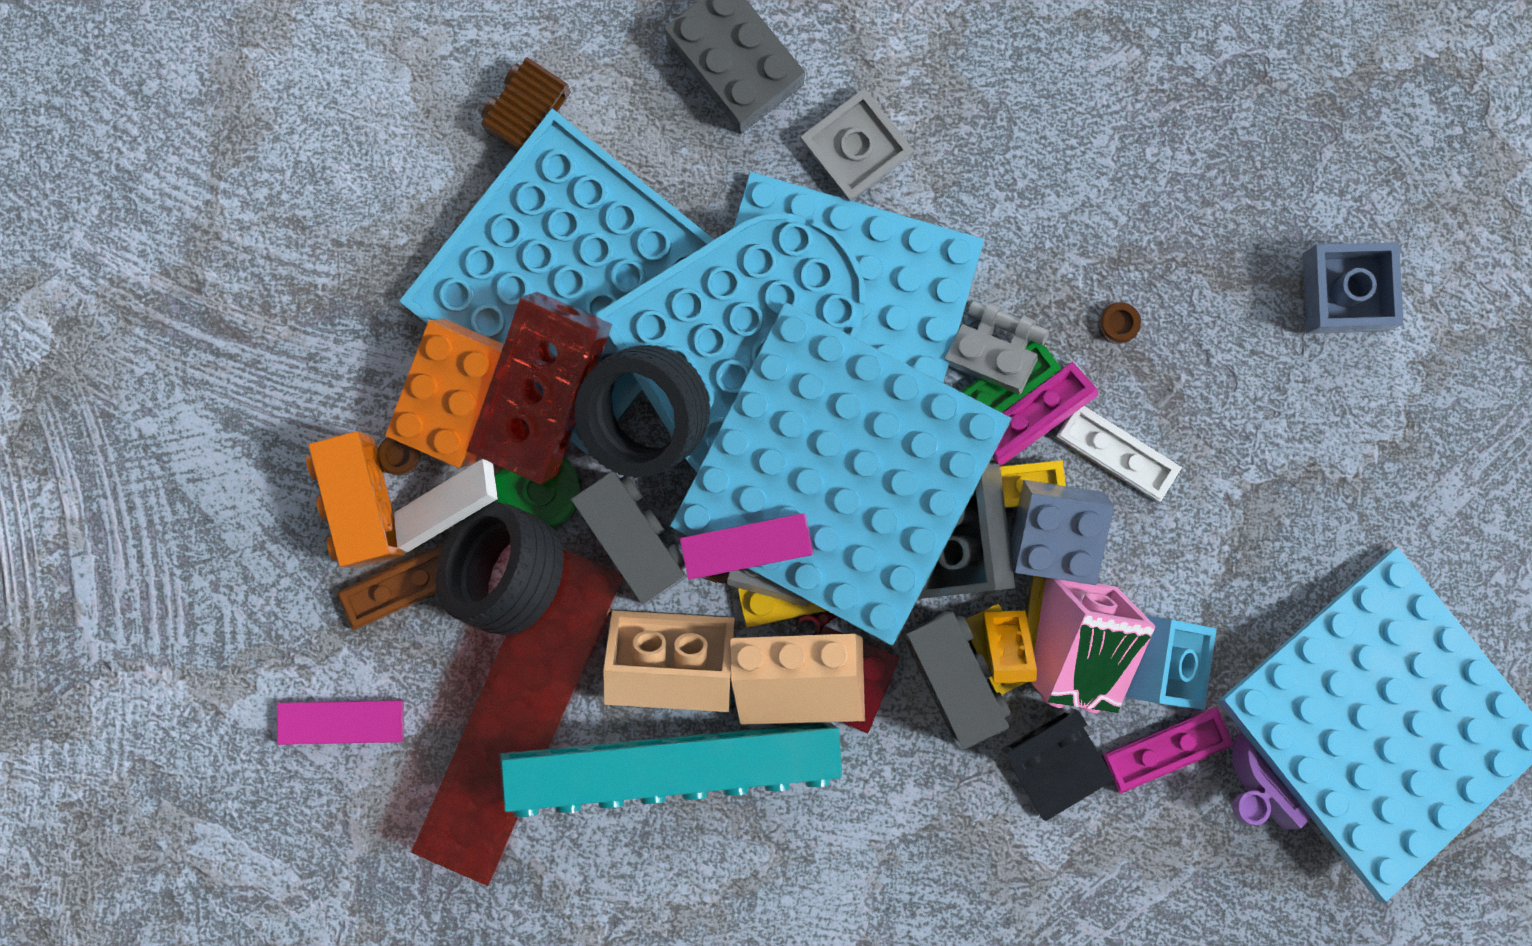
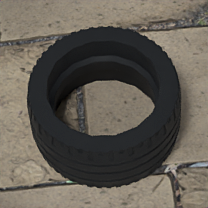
(601, 430)
(527, 583)

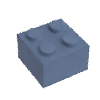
(1353, 288)
(1060, 532)

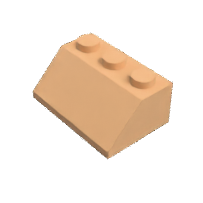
(668, 661)
(798, 678)

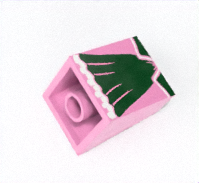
(1088, 645)

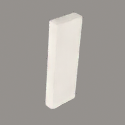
(1118, 453)
(445, 505)

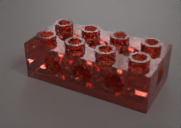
(513, 389)

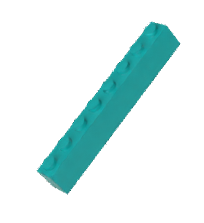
(669, 767)

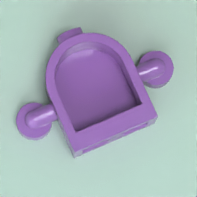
(1265, 792)

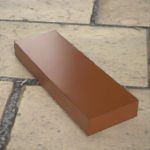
(391, 590)

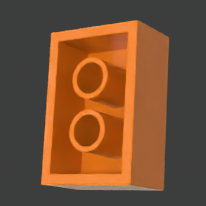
(445, 392)
(353, 500)

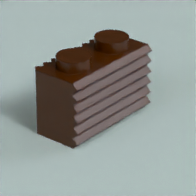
(523, 103)

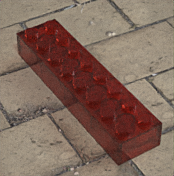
(516, 713)

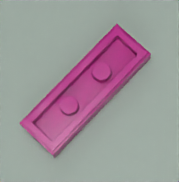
(1044, 410)
(746, 546)
(340, 722)
(1167, 749)

